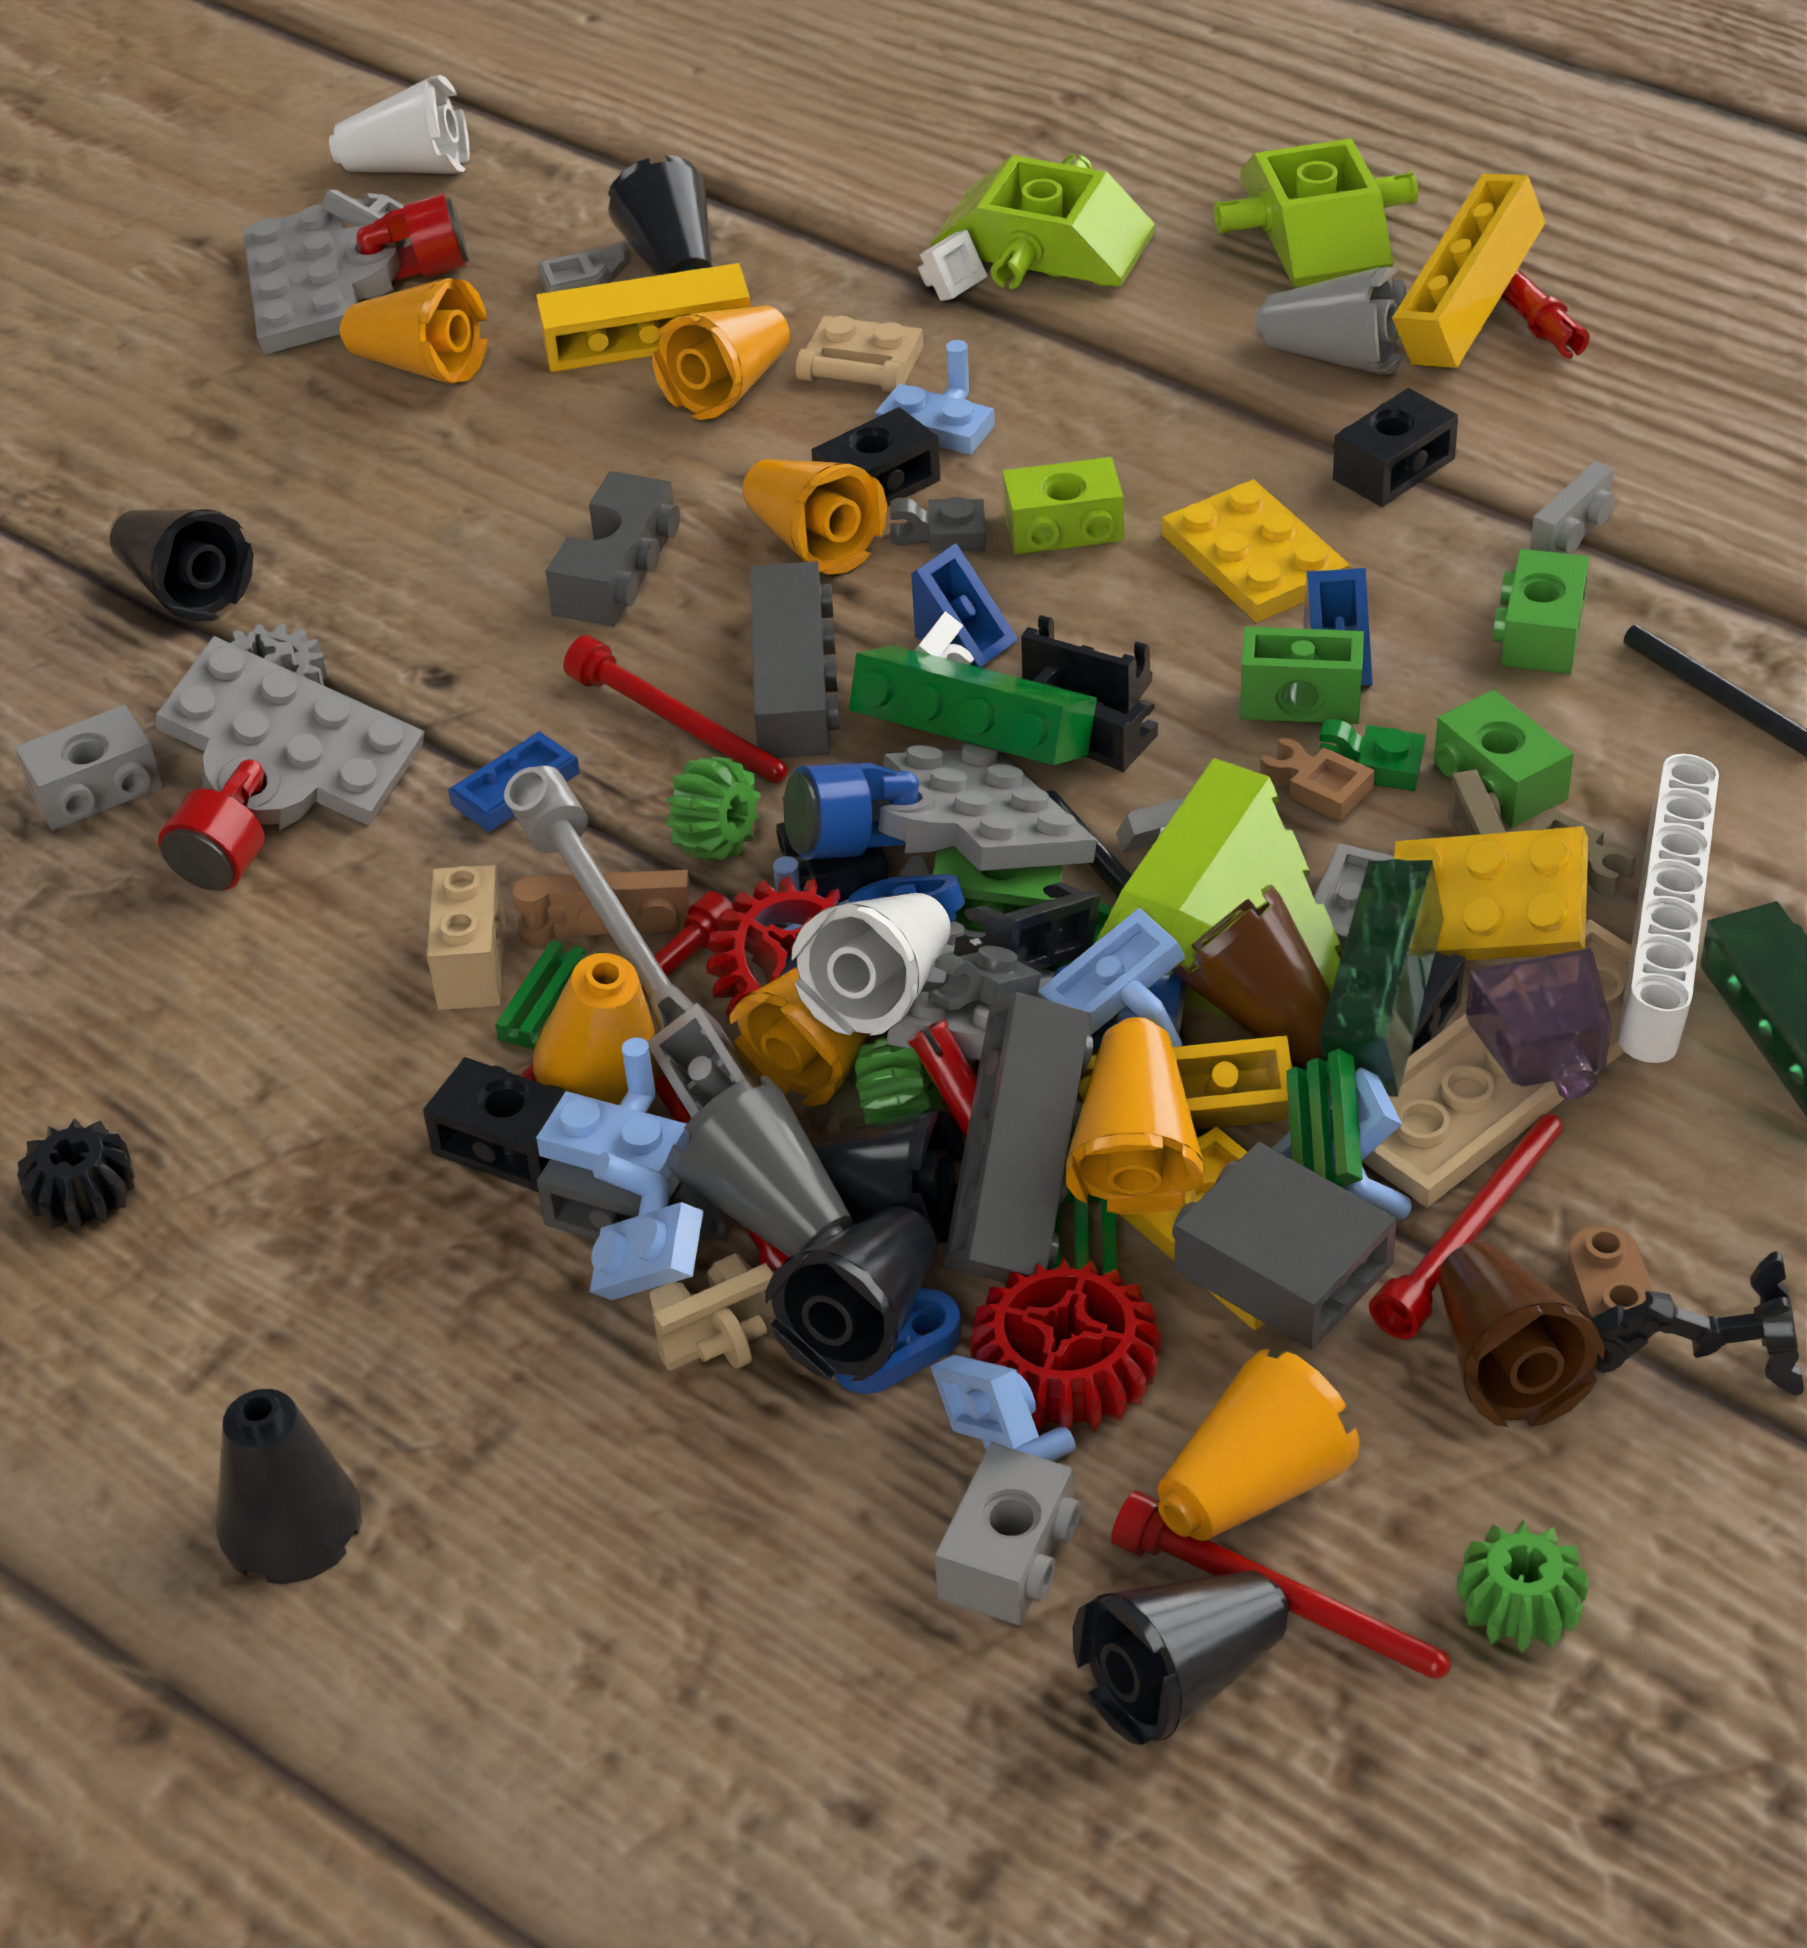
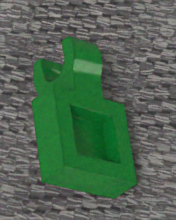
(1388, 751)

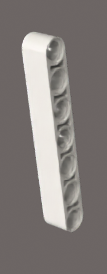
(1669, 910)

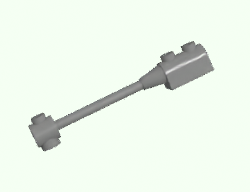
(689, 1040)

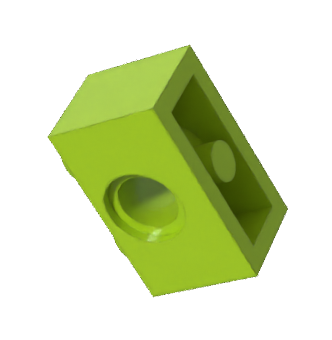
(1063, 505)

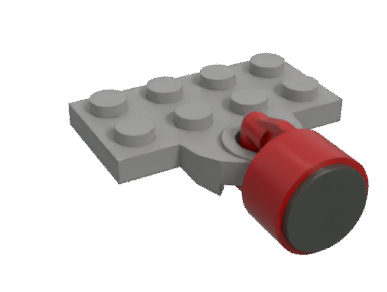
(314, 267)
(267, 757)

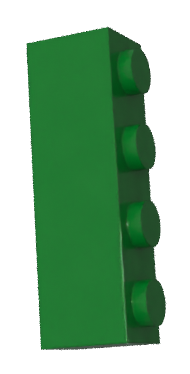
(972, 704)

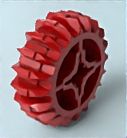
(746, 931)
(1073, 1339)

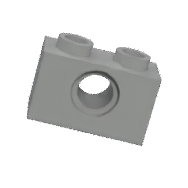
(88, 767)
(1007, 1496)

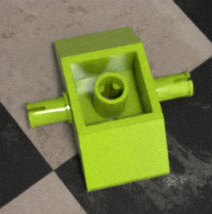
(1318, 209)
(1052, 222)

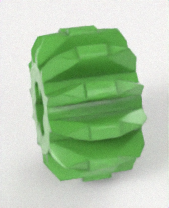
(712, 808)
(893, 1082)
(1522, 1586)

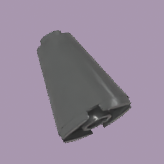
(760, 1168)

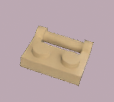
(860, 352)

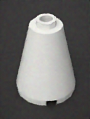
(405, 133)
(869, 960)

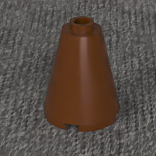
(1262, 975)
(1516, 1338)

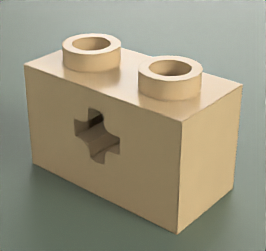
(466, 937)

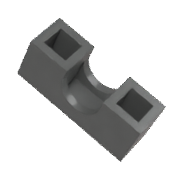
(603, 575)

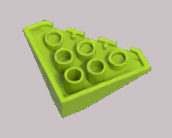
(1217, 855)

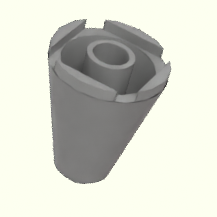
(1338, 320)

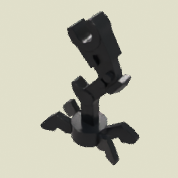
(1772, 1322)

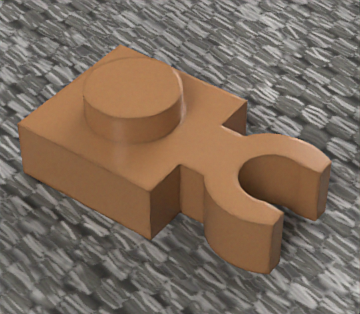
(1321, 782)

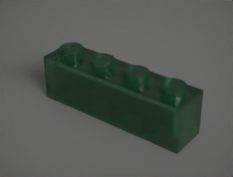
(1385, 969)
(1761, 973)

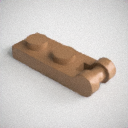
(651, 899)

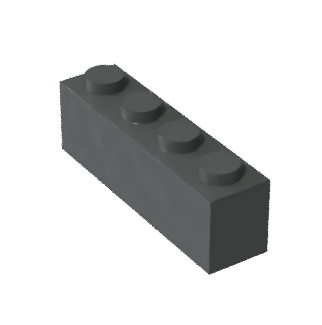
(790, 659)
(1019, 1138)

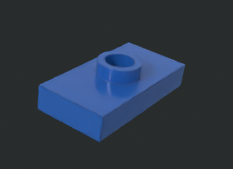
(482, 793)

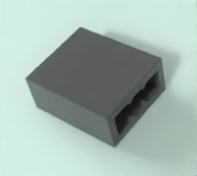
(1284, 1244)

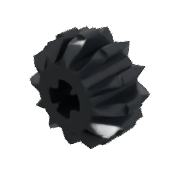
(76, 1174)

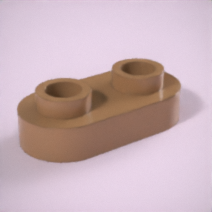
(1606, 1270)

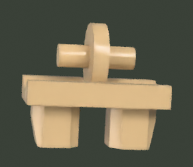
(713, 1319)

